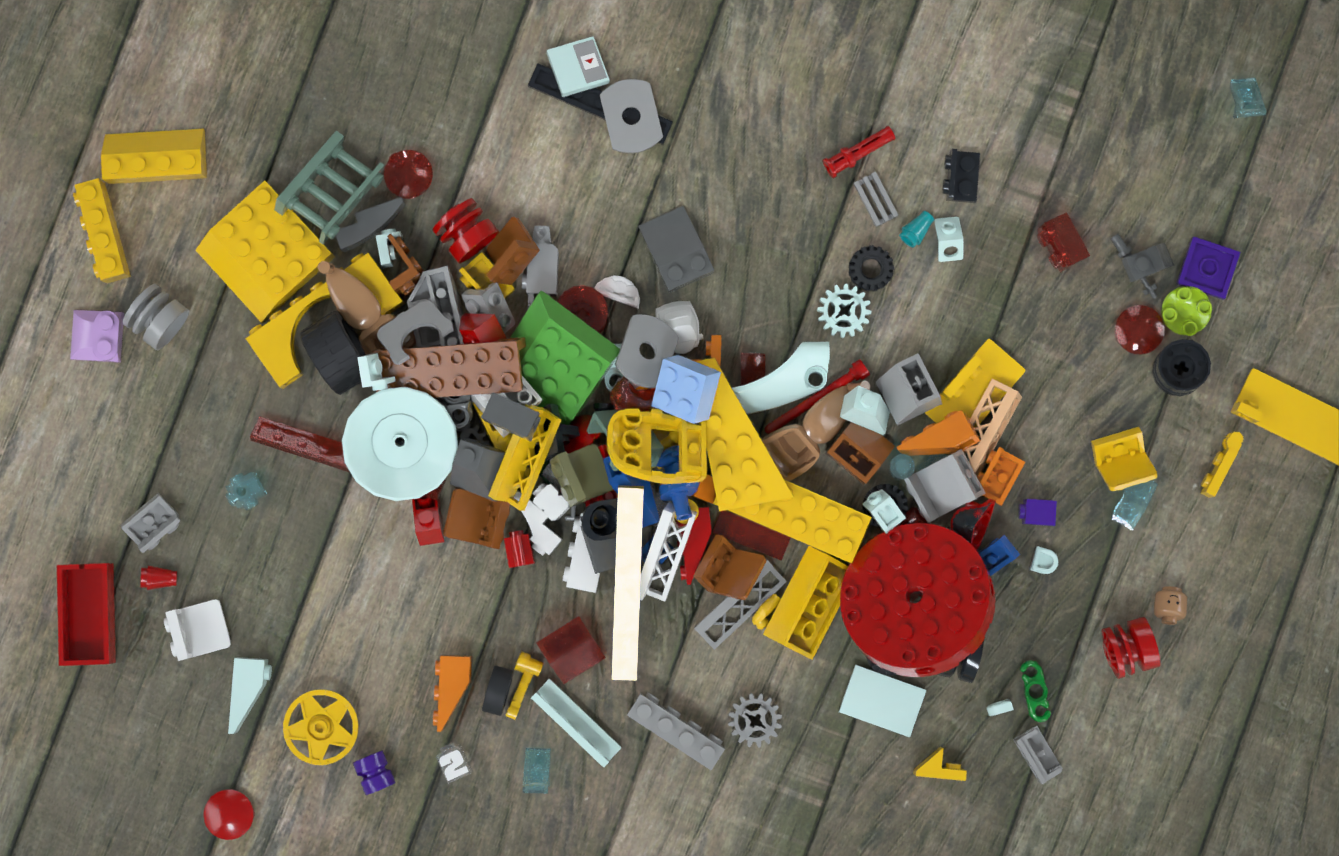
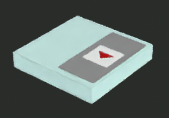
(577, 66)

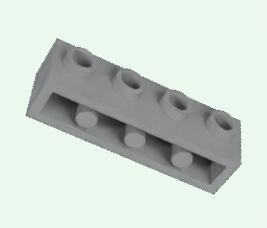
(676, 731)

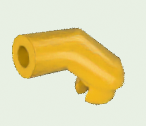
(759, 618)

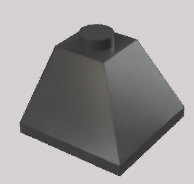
(476, 467)

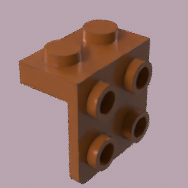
(511, 252)
(408, 279)
(476, 519)
(729, 570)

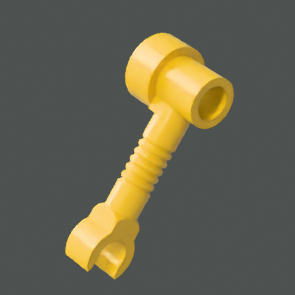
(528, 667)

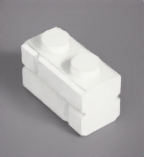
(551, 501)

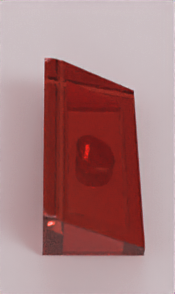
(751, 367)

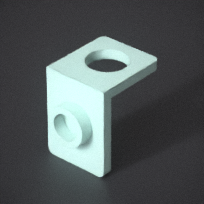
(948, 235)

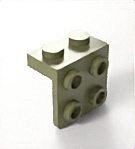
(581, 474)

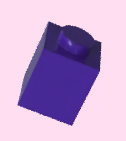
(1038, 512)

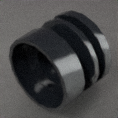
(1194, 362)

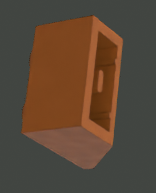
(860, 451)

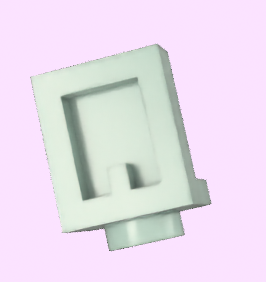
(387, 251)
(370, 372)
(884, 510)

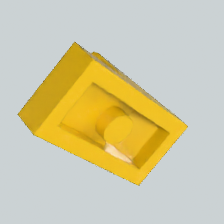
(932, 768)

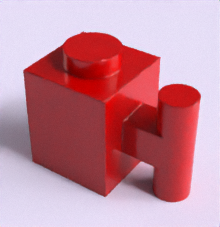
(519, 549)

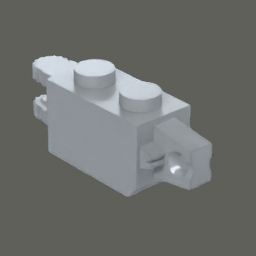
(543, 269)

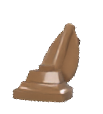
(358, 307)
(796, 446)

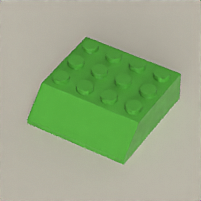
(562, 356)

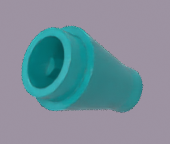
(915, 231)

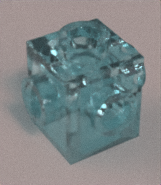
(253, 488)

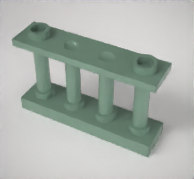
(319, 166)

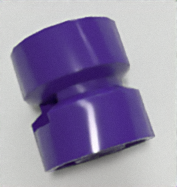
(373, 772)

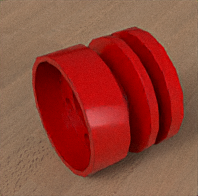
(462, 226)
(1127, 648)

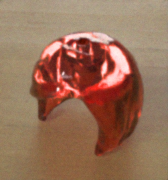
(627, 397)

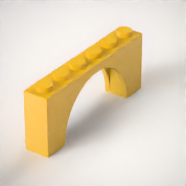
(275, 340)

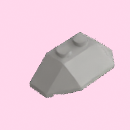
(440, 289)

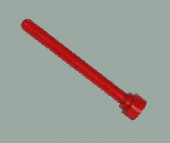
(856, 372)

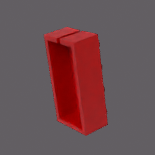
(86, 614)

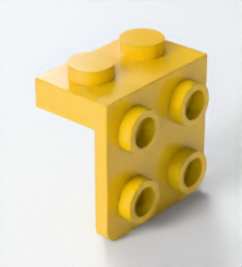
(1123, 459)

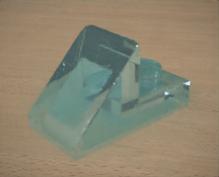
(1247, 98)
(536, 770)

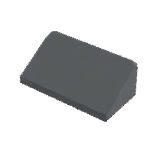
(601, 553)

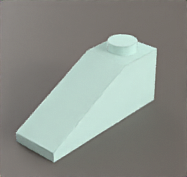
(247, 684)

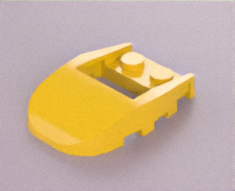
(631, 445)

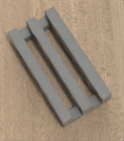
(866, 180)

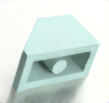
(865, 409)

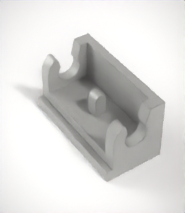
(1038, 755)

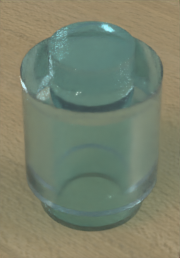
(901, 467)

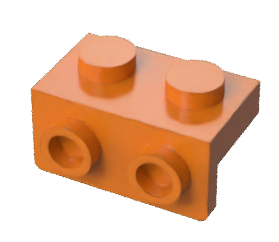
(1000, 475)

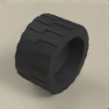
(334, 351)

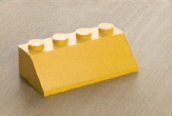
(154, 156)
(808, 603)

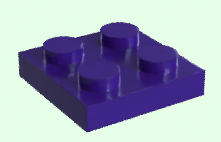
(1208, 267)

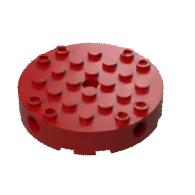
(923, 635)

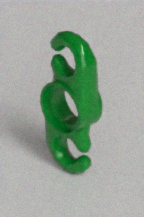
(1033, 703)

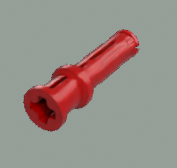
(848, 156)

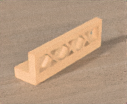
(997, 425)

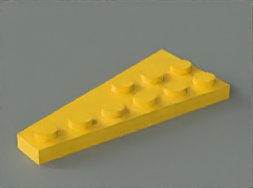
(736, 454)

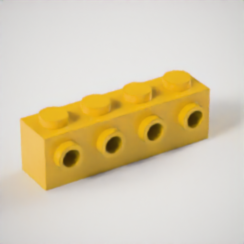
(102, 231)

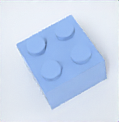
(686, 389)

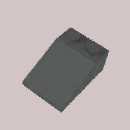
(676, 249)

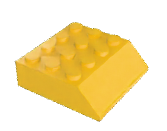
(262, 252)

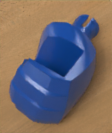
(676, 492)

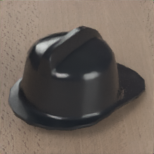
(600, 520)

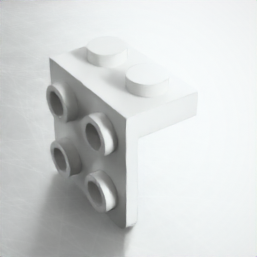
(197, 629)

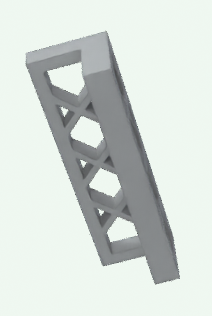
(729, 602)

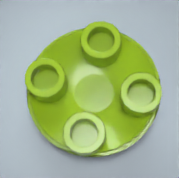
(1186, 310)

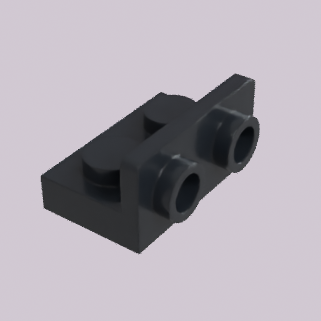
(962, 176)

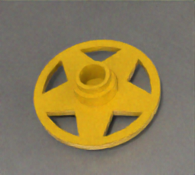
(320, 727)

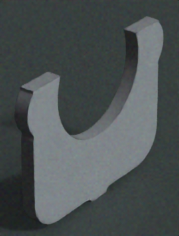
(395, 331)

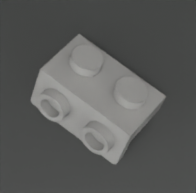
(489, 302)
(151, 523)

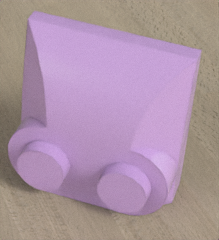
(97, 336)

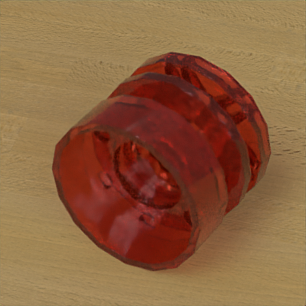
(589, 300)

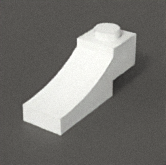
(543, 537)

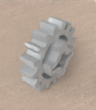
(748, 729)

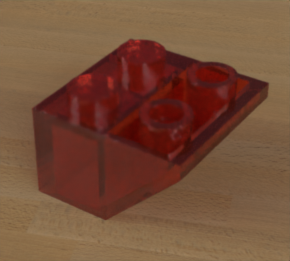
(1062, 242)
(571, 650)

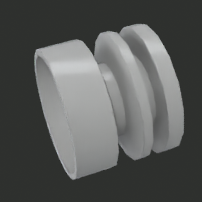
(150, 313)

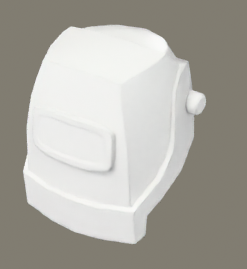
(684, 322)

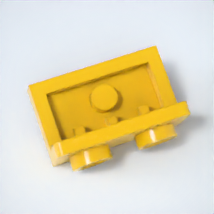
(475, 275)

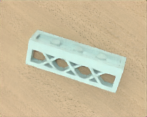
(576, 722)

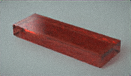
(751, 535)

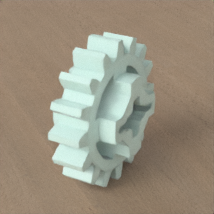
(852, 319)

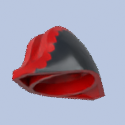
(973, 521)

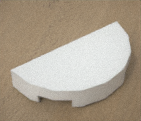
(619, 290)

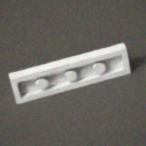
(655, 553)

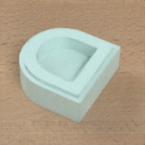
(1044, 561)
(999, 707)

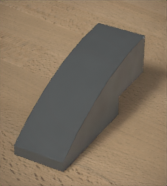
(370, 223)

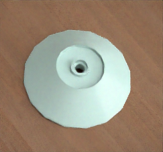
(403, 469)

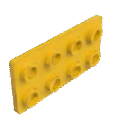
(973, 379)

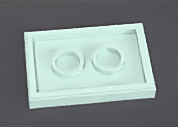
(882, 700)

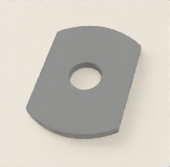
(631, 94)
(650, 331)

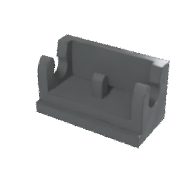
(511, 416)

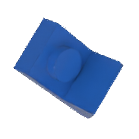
(998, 554)

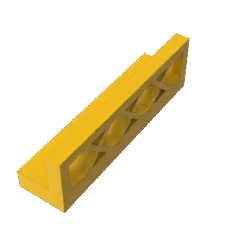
(517, 457)

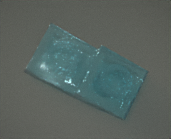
(1133, 503)

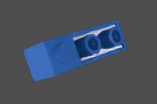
(616, 478)

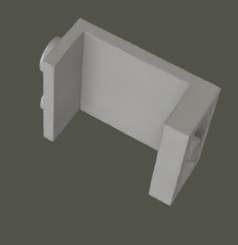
(944, 486)

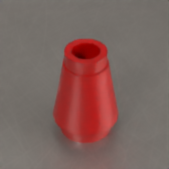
(157, 577)

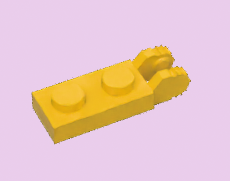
(1222, 462)

